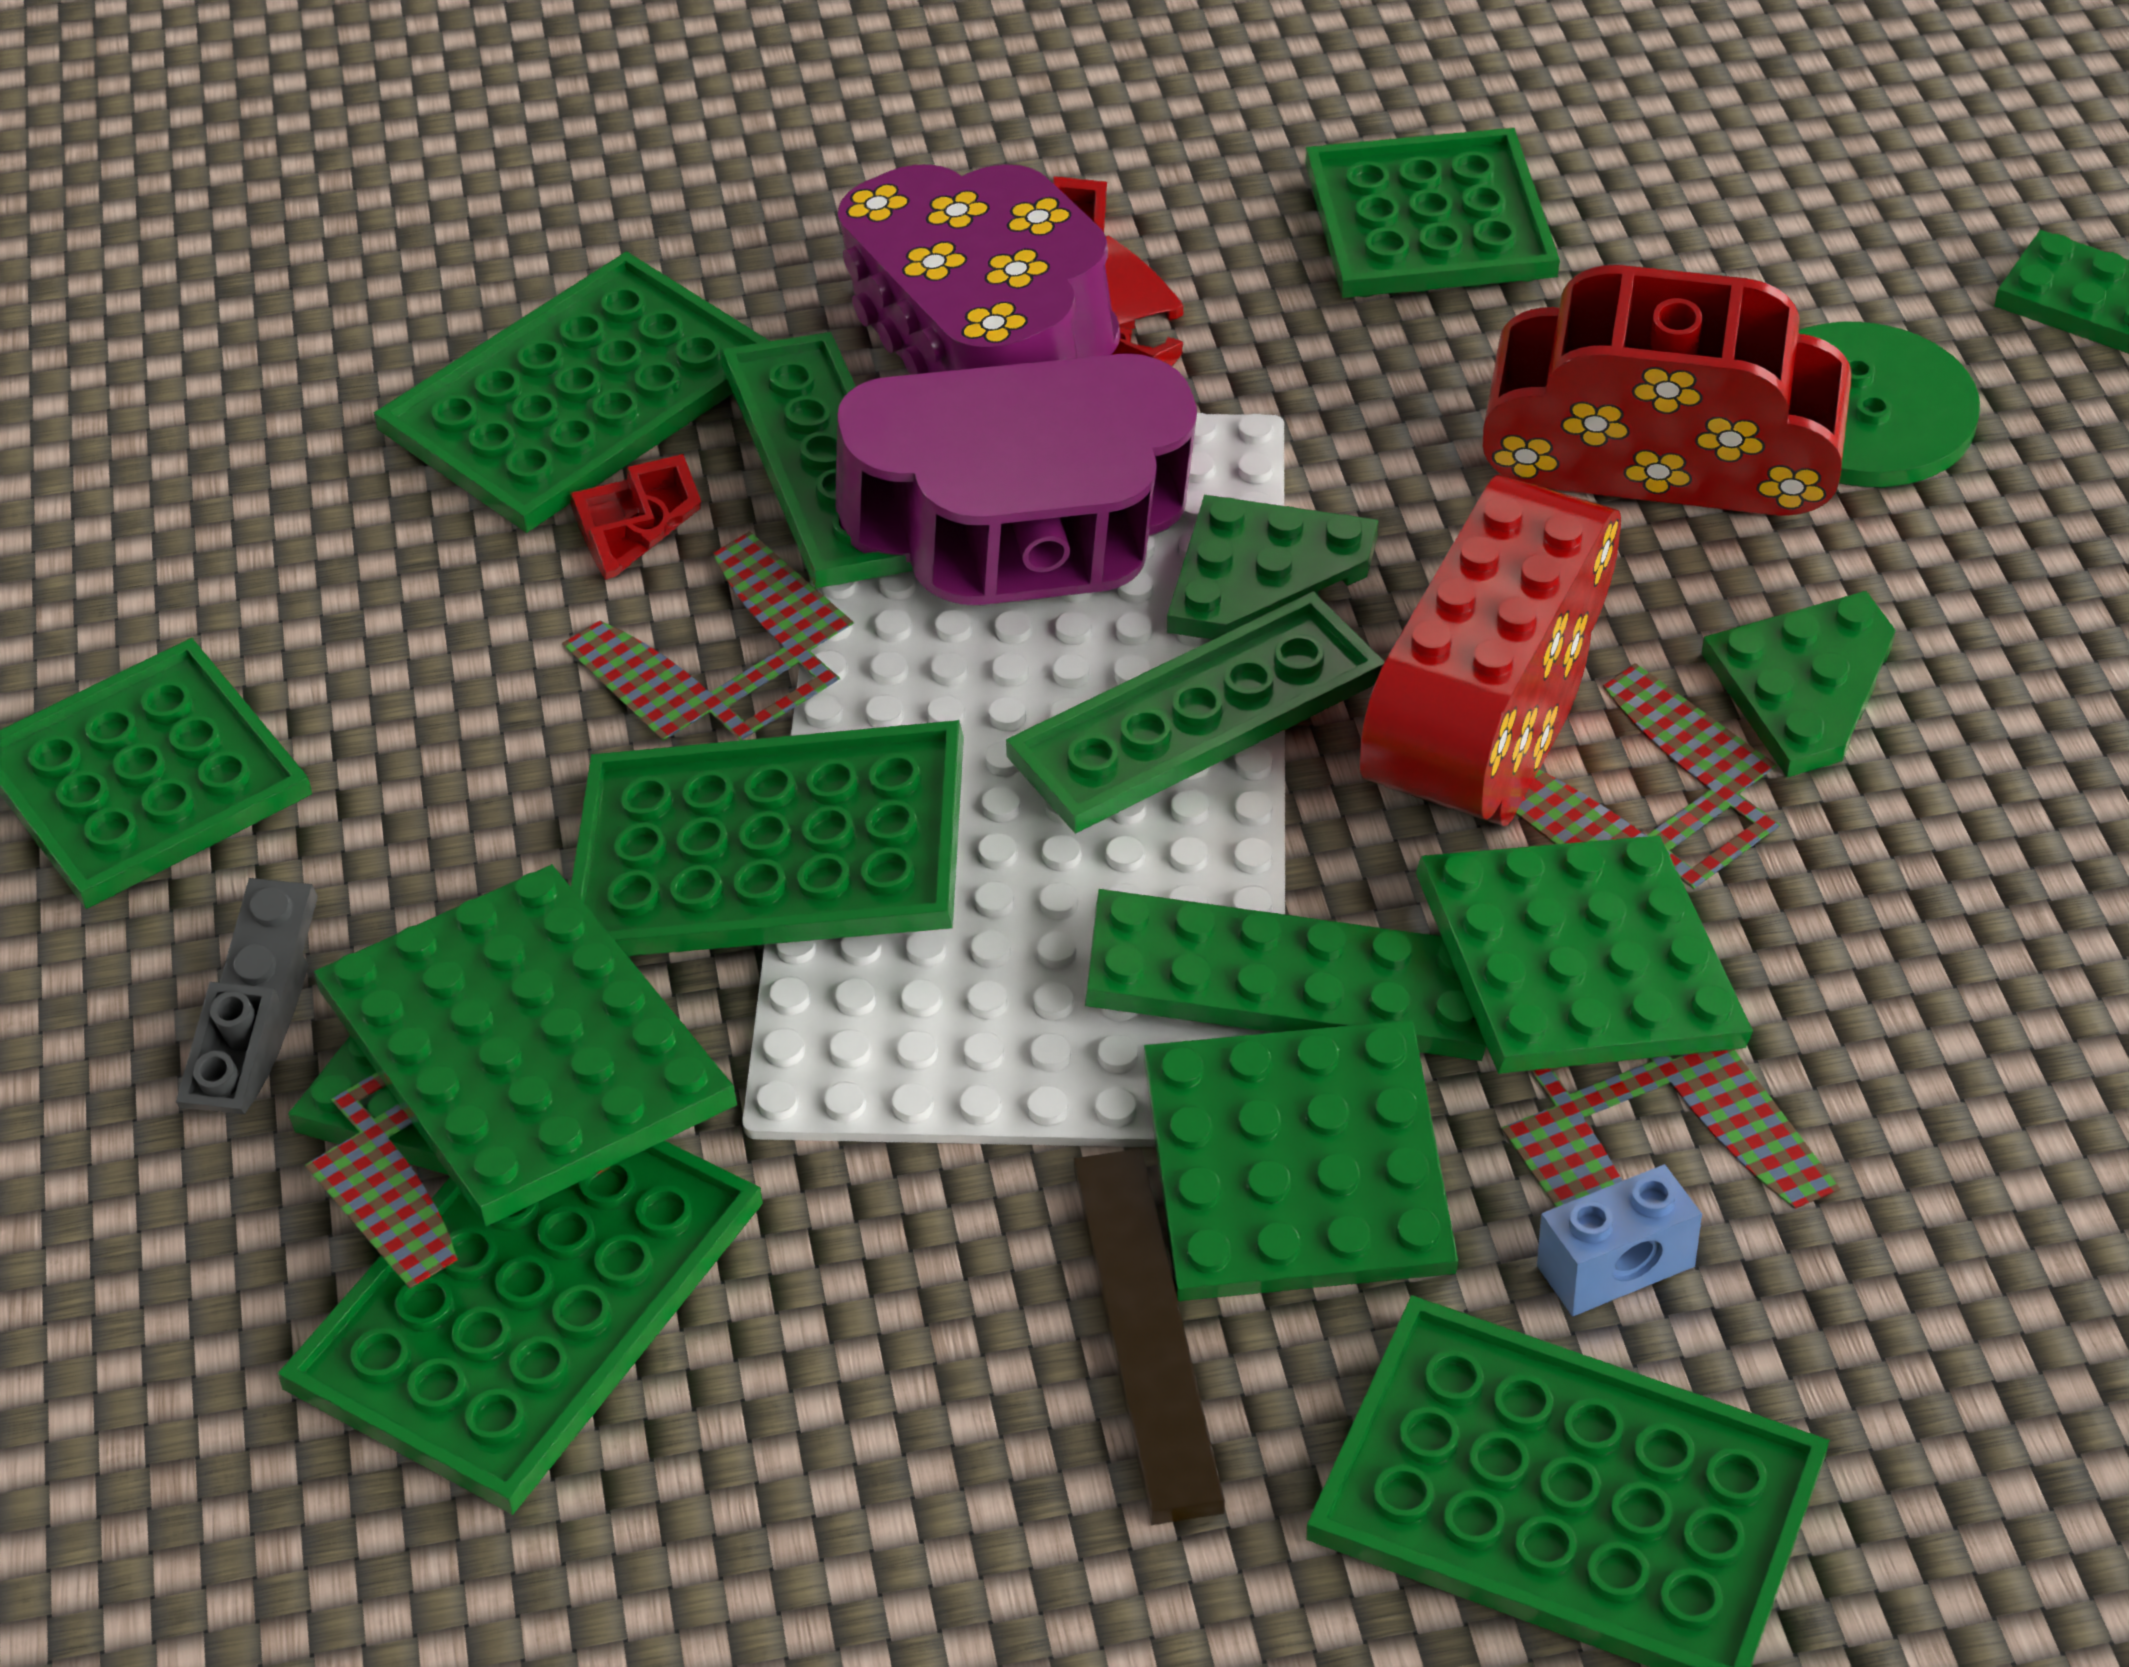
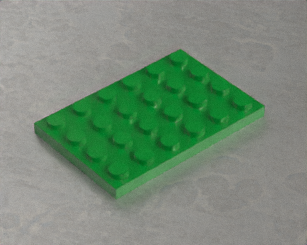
(570, 391)
(773, 838)
(523, 1043)
(531, 1325)
(1569, 1492)

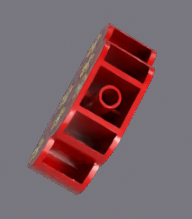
(1670, 394)
(1492, 652)

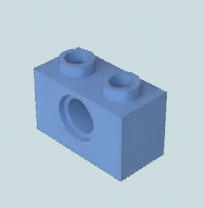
(1618, 1240)

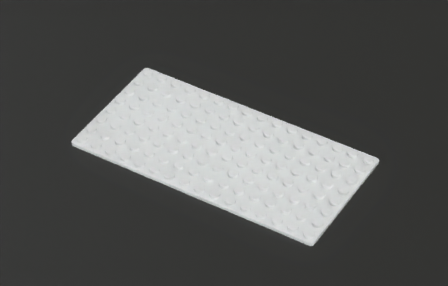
(988, 1021)

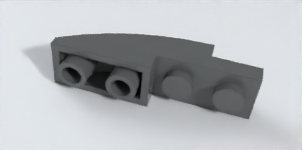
(254, 1002)

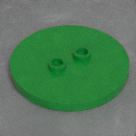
(1907, 404)

